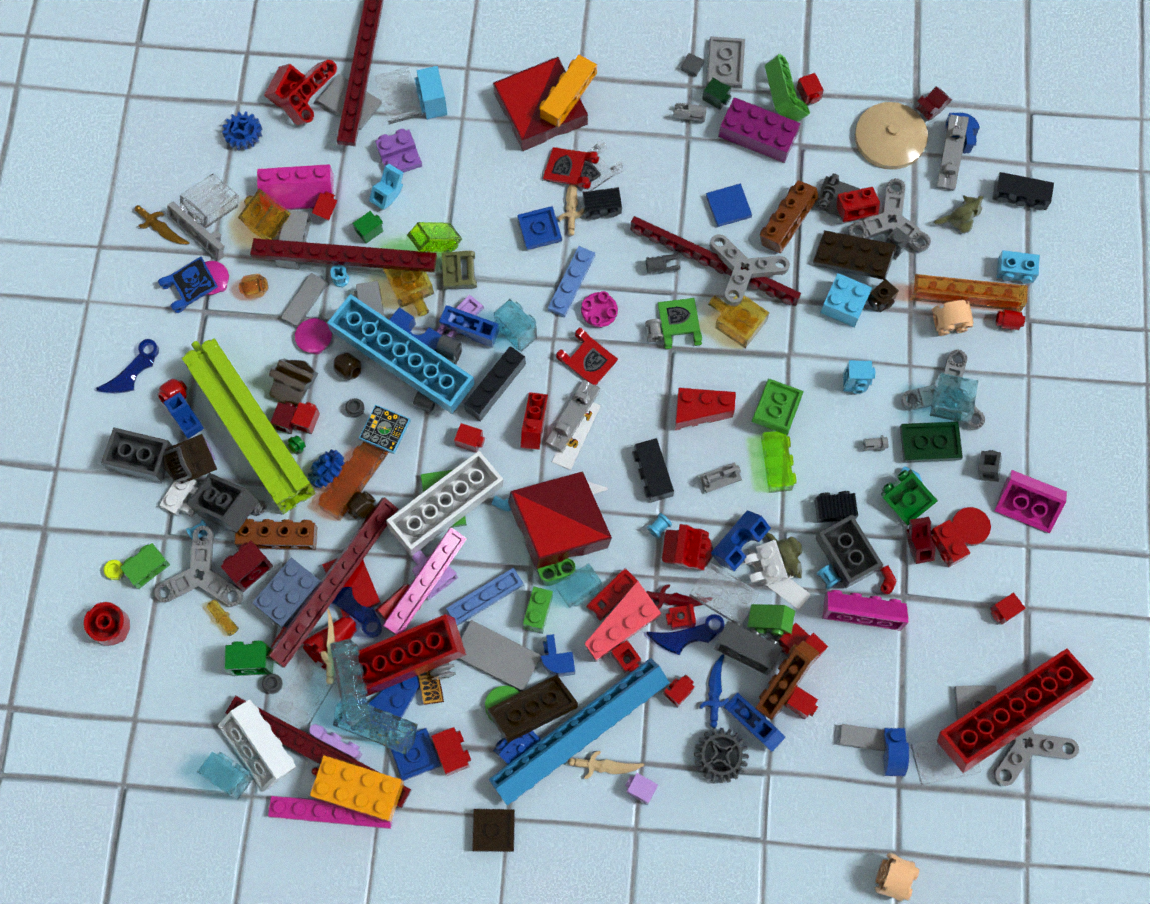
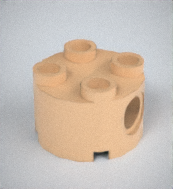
(953, 316)
(896, 877)

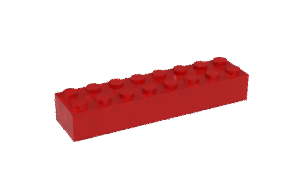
(1014, 710)

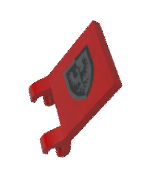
(566, 166)
(590, 360)

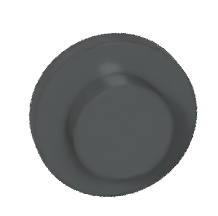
(354, 407)
(272, 683)

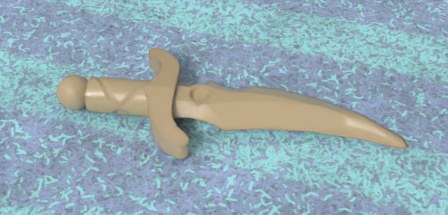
(571, 215)
(327, 656)
(604, 766)

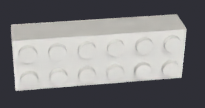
(445, 503)

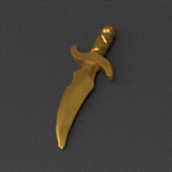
(161, 227)

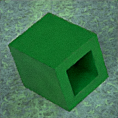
(368, 226)

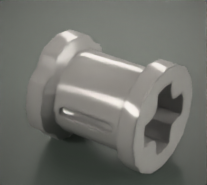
(654, 330)

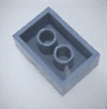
(286, 593)

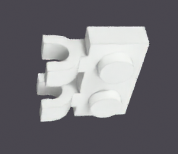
(177, 496)
(771, 562)

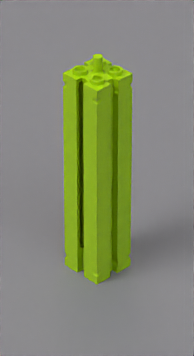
(248, 425)

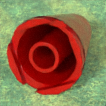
(343, 629)

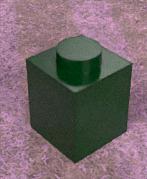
(717, 93)

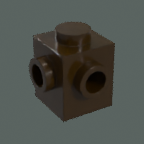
(883, 296)

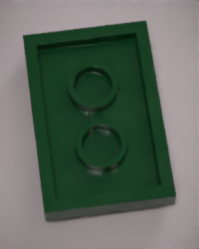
(931, 441)

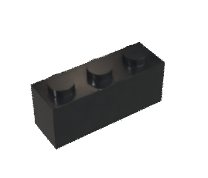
(1023, 191)
(653, 470)

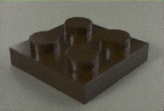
(493, 830)

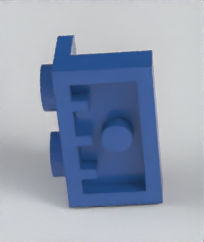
(515, 748)

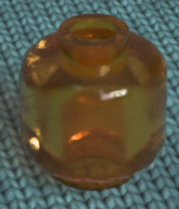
(253, 286)

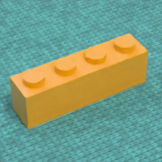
(568, 90)

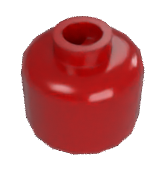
(171, 388)

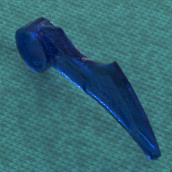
(126, 379)
(364, 615)
(678, 640)

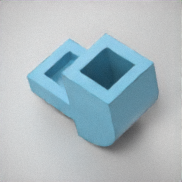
(388, 189)

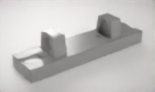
(952, 152)
(206, 240)
(572, 416)

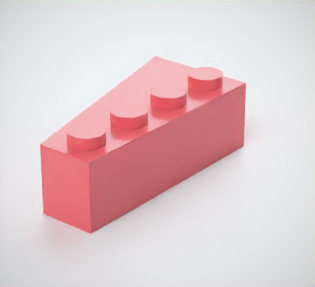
(625, 620)

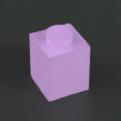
(641, 788)

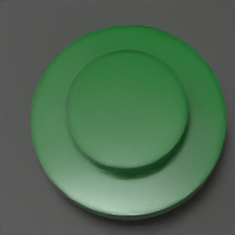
(296, 444)

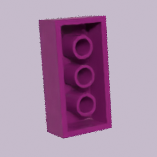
(759, 129)

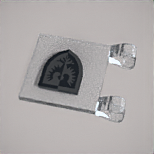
(599, 172)

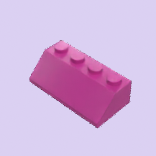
(296, 186)
(865, 610)

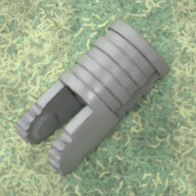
(690, 112)

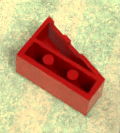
(703, 406)

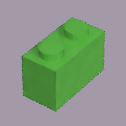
(144, 565)
(538, 609)
(771, 619)

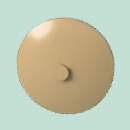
(891, 135)

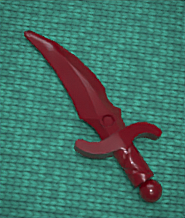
(672, 599)

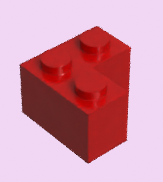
(799, 635)

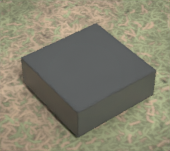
(692, 64)

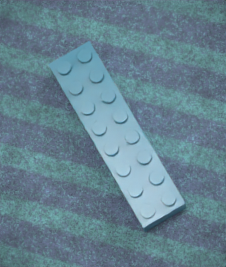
(401, 353)

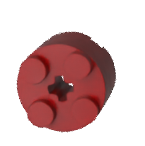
(100, 615)

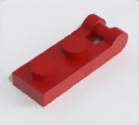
(612, 594)

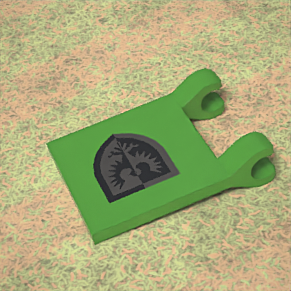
(679, 318)

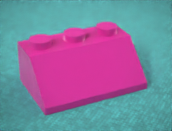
(1031, 501)

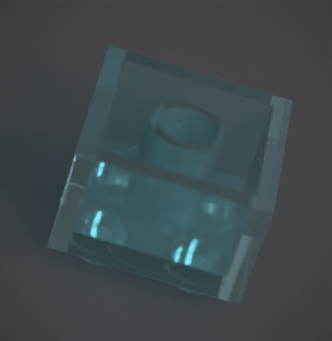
(516, 325)
(954, 398)
(224, 775)

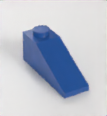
(470, 325)
(755, 722)

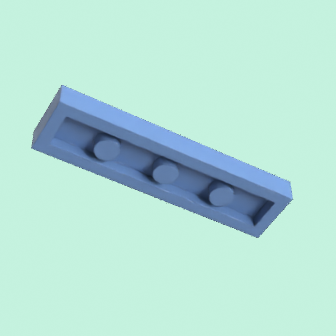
(571, 281)
(485, 596)

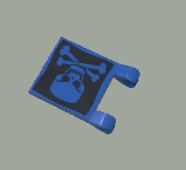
(191, 282)

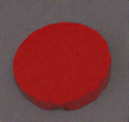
(972, 525)

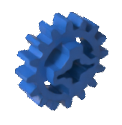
(242, 130)
(326, 468)

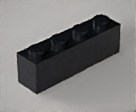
(495, 383)

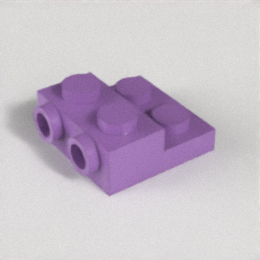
(399, 150)

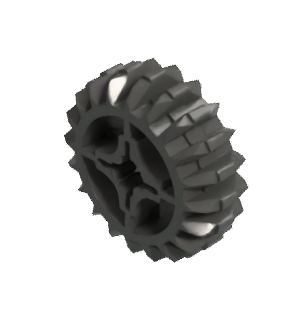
(715, 748)

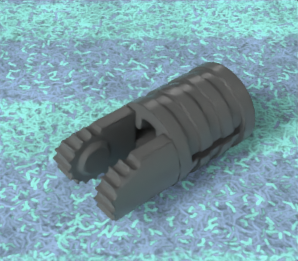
(658, 264)

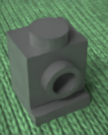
(900, 239)
(990, 465)

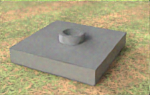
(971, 697)

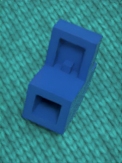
(971, 132)
(183, 415)
(557, 664)
(896, 752)

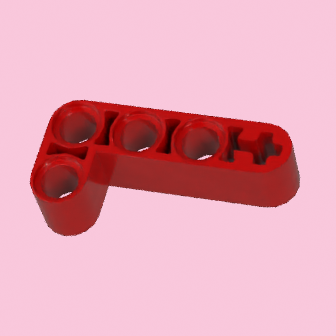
(310, 87)

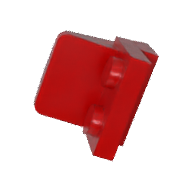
(687, 547)

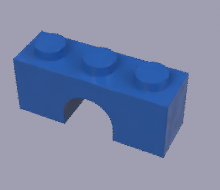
(407, 322)
(748, 528)

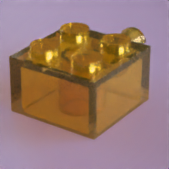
(263, 214)
(410, 288)
(741, 321)

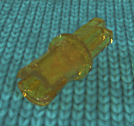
(222, 617)

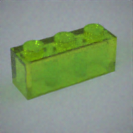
(434, 237)
(778, 461)

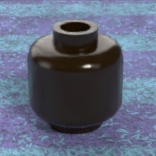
(347, 366)
(361, 505)

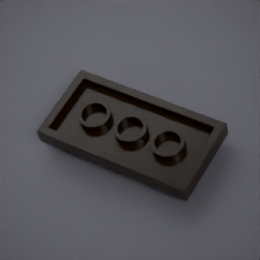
(854, 255)
(532, 708)

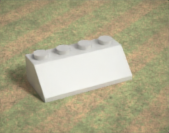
(256, 745)

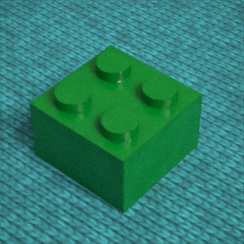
(248, 659)

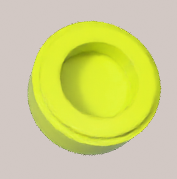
(112, 570)

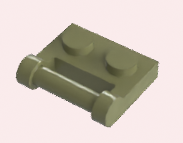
(452, 270)

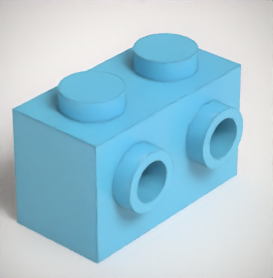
(1018, 266)
(858, 376)

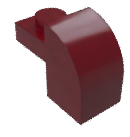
(933, 103)
(920, 540)

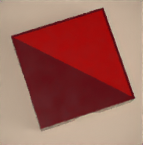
(521, 98)
(559, 519)

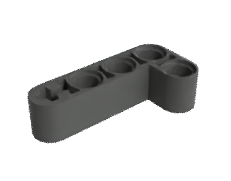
(451, 350)

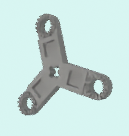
(892, 208)
(740, 278)
(925, 394)
(200, 560)
(1041, 746)

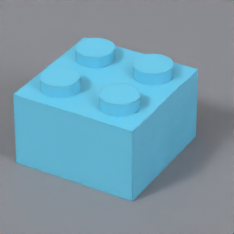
(431, 92)
(846, 300)

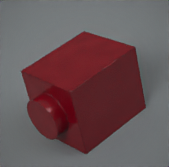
(283, 416)

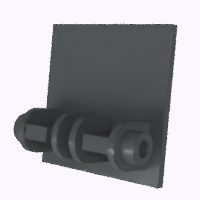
(828, 194)

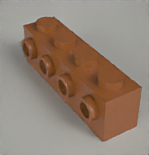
(789, 216)
(278, 535)
(787, 680)

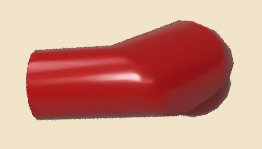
(889, 582)

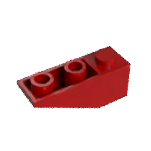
(534, 421)

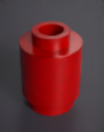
(1010, 319)

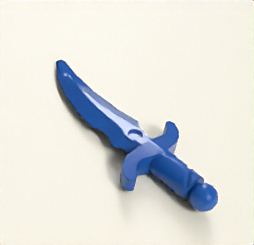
(714, 693)

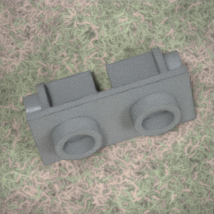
(721, 477)

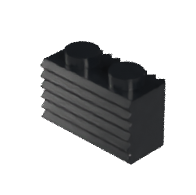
(602, 203)
(835, 507)

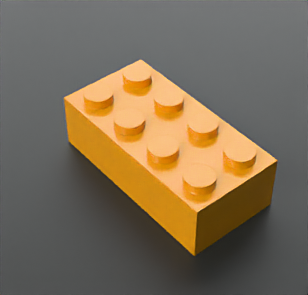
(357, 788)

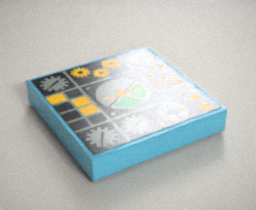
(384, 429)

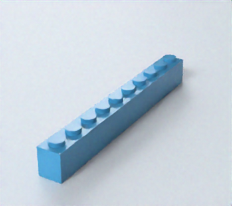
(579, 731)

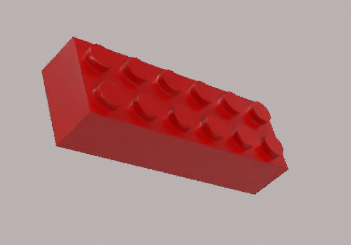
(410, 653)

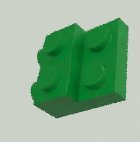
(908, 496)

